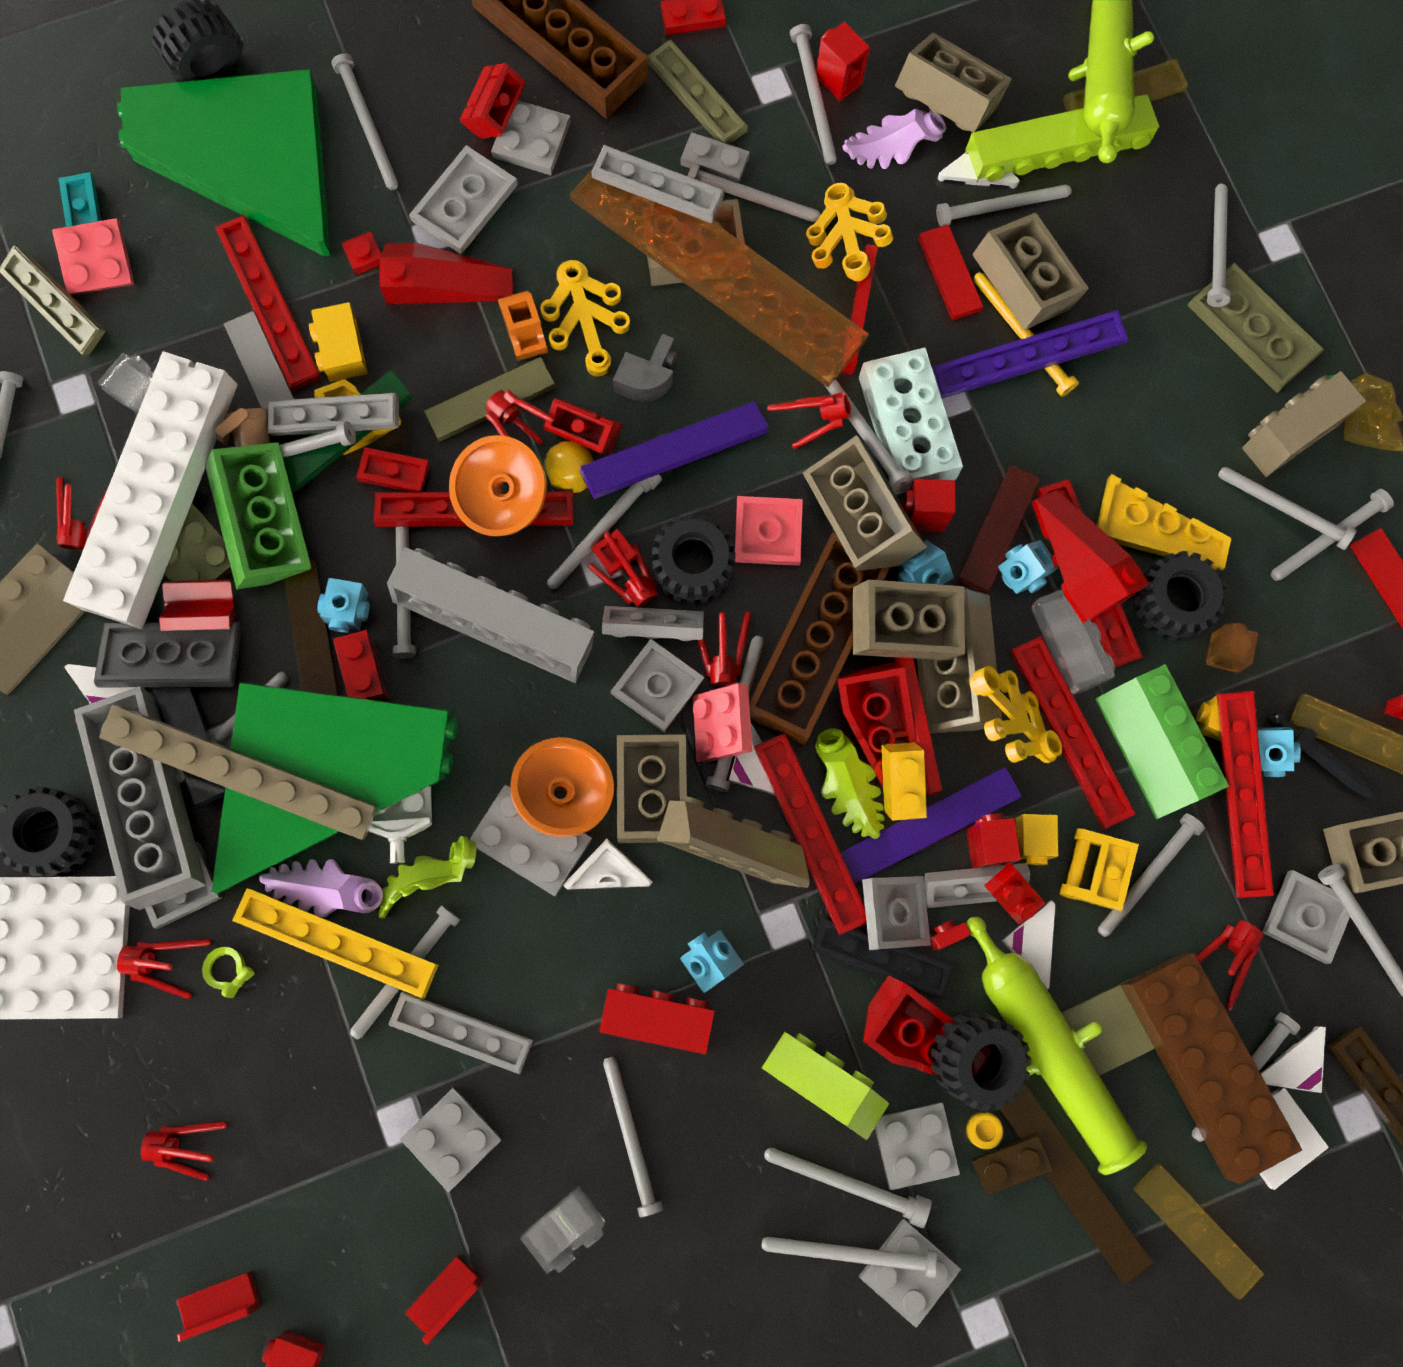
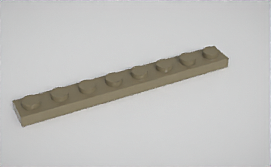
(238, 772)

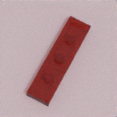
(998, 529)

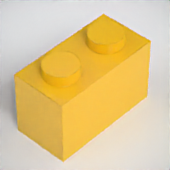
(338, 342)
(904, 781)

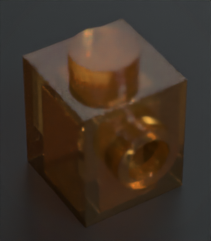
(1232, 647)

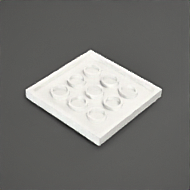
(61, 947)

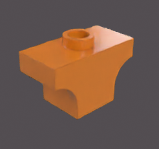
(523, 325)

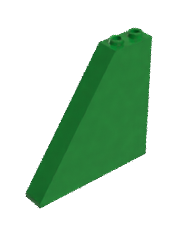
(238, 144)
(340, 741)

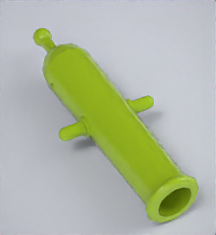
(1110, 71)
(1058, 1053)

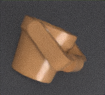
(244, 428)

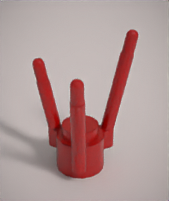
(832, 407)
(503, 408)
(70, 532)
(639, 589)
(723, 669)
(1243, 942)
(140, 961)
(163, 1148)

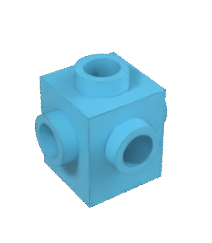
(926, 567)
(1027, 567)
(343, 605)
(1288, 750)
(711, 960)

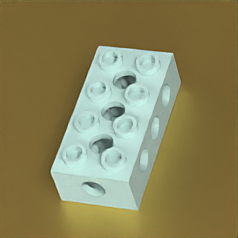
(920, 404)

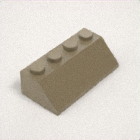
(863, 508)
(32, 614)
(946, 683)
(734, 843)

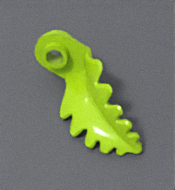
(849, 783)
(428, 873)

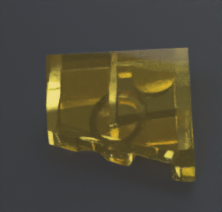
(1377, 419)

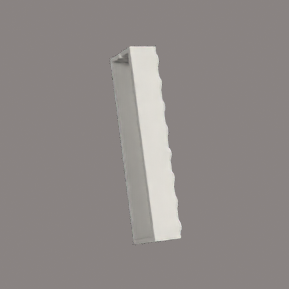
(151, 491)

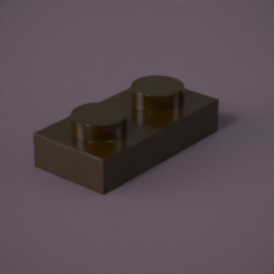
(1012, 1164)

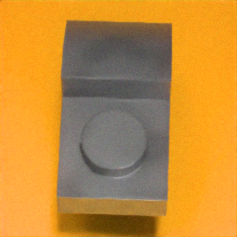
(646, 379)

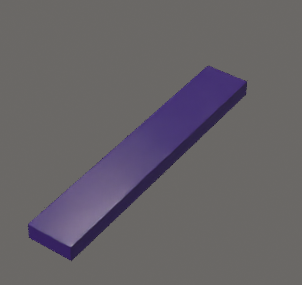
(1030, 354)
(673, 450)
(942, 820)

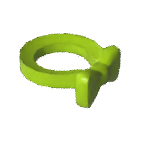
(243, 972)

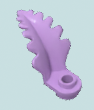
(894, 138)
(323, 888)

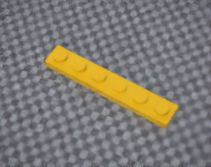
(335, 943)

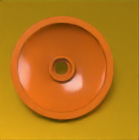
(478, 481)
(565, 767)

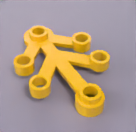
(838, 201)
(583, 311)
(1044, 743)

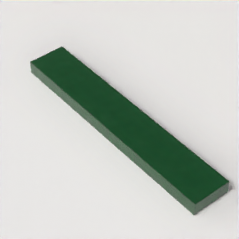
(306, 465)

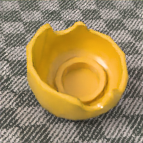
(564, 465)

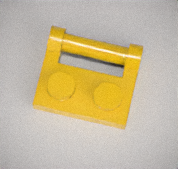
(1110, 873)

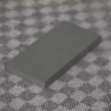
(167, 658)

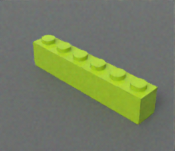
(1052, 141)

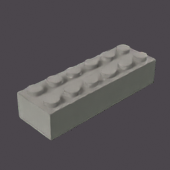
(490, 614)
(139, 809)

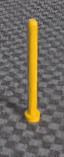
(1065, 383)

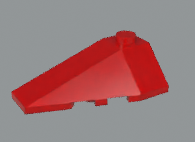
(432, 275)
(1092, 564)
(878, 709)
(904, 1028)

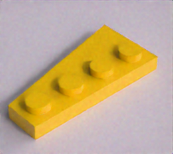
(1156, 528)

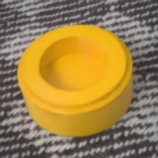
(984, 1130)

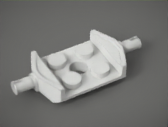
(403, 821)

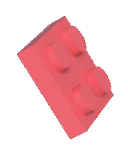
(93, 257)
(768, 530)
(722, 723)

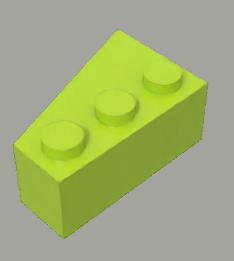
(826, 1084)

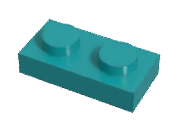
(79, 199)

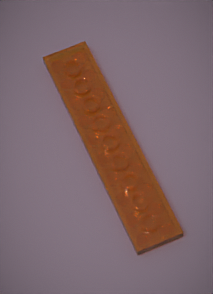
(730, 278)

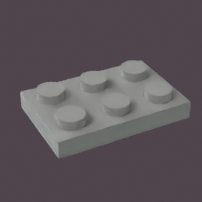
(463, 199)
(531, 854)

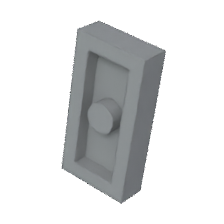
(715, 157)

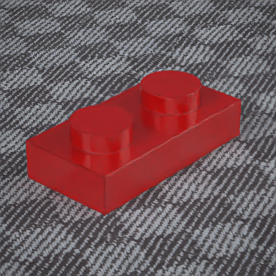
(691, 15)
(393, 470)
(1014, 894)

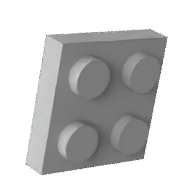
(532, 138)
(657, 685)
(896, 912)
(1307, 917)
(451, 1139)
(916, 1146)
(908, 1289)

